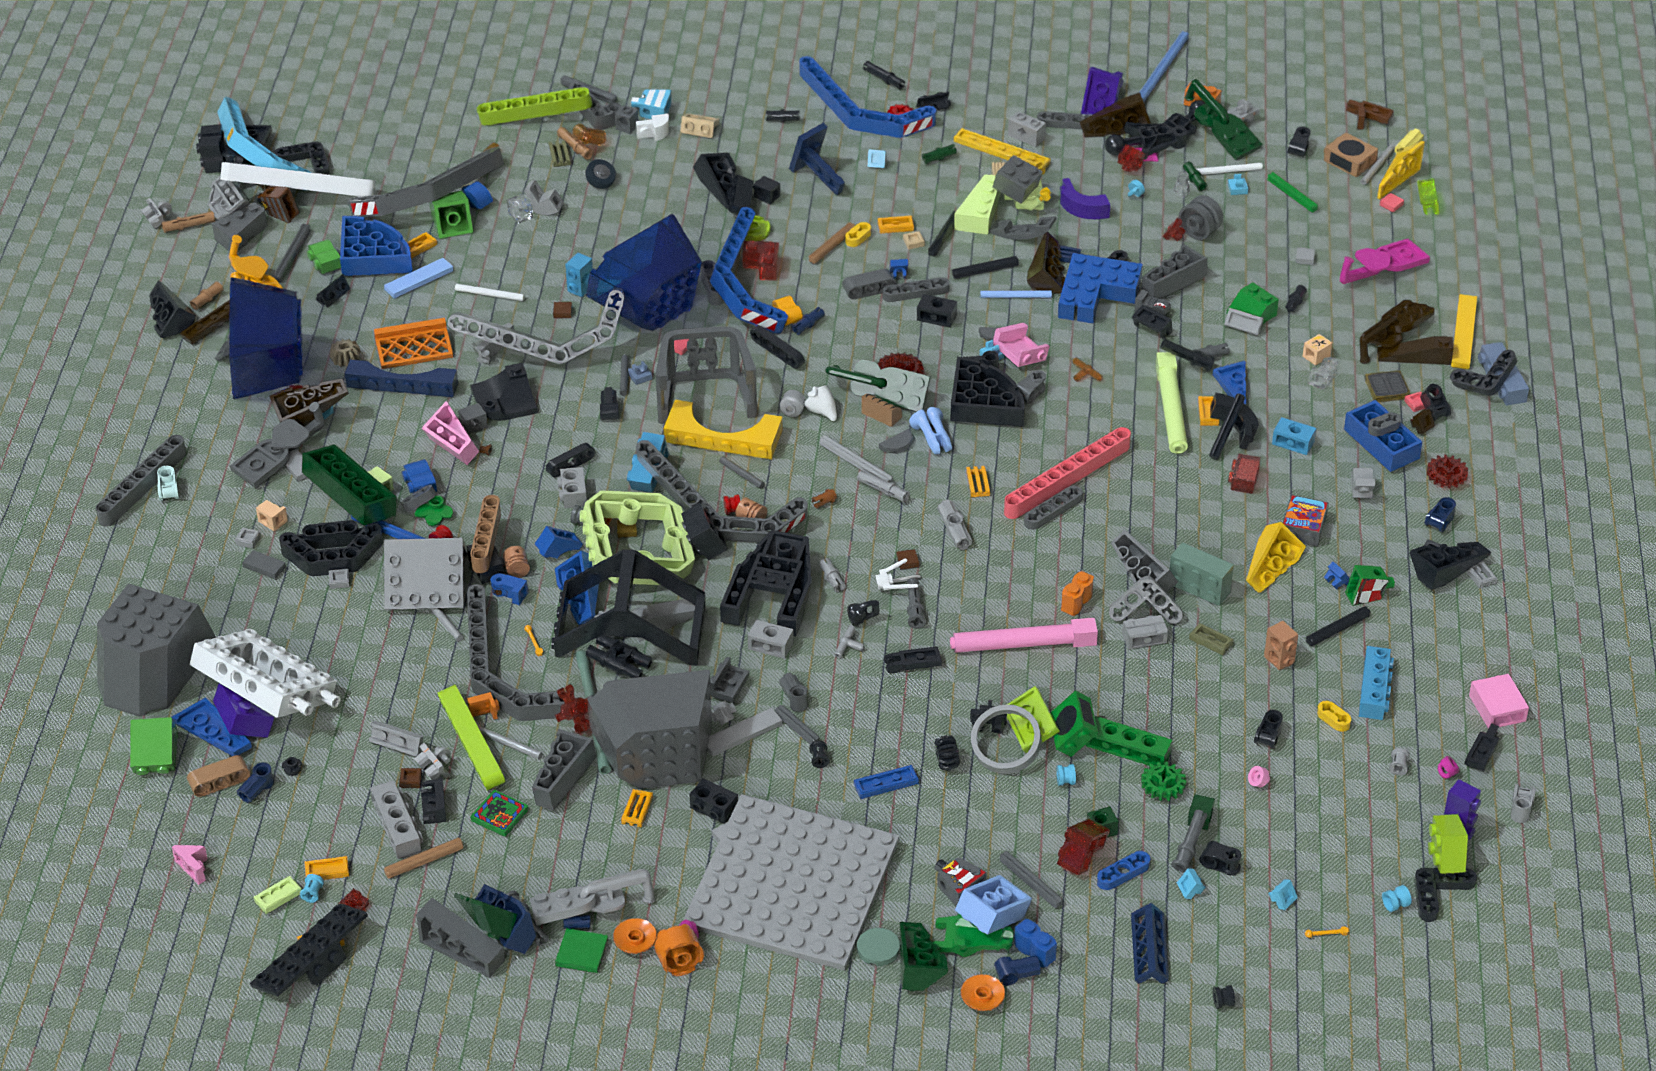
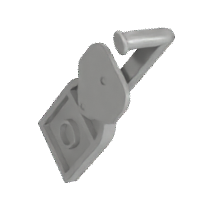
(598, 896)

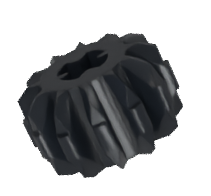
(947, 752)

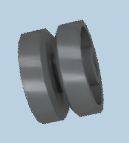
(1201, 217)

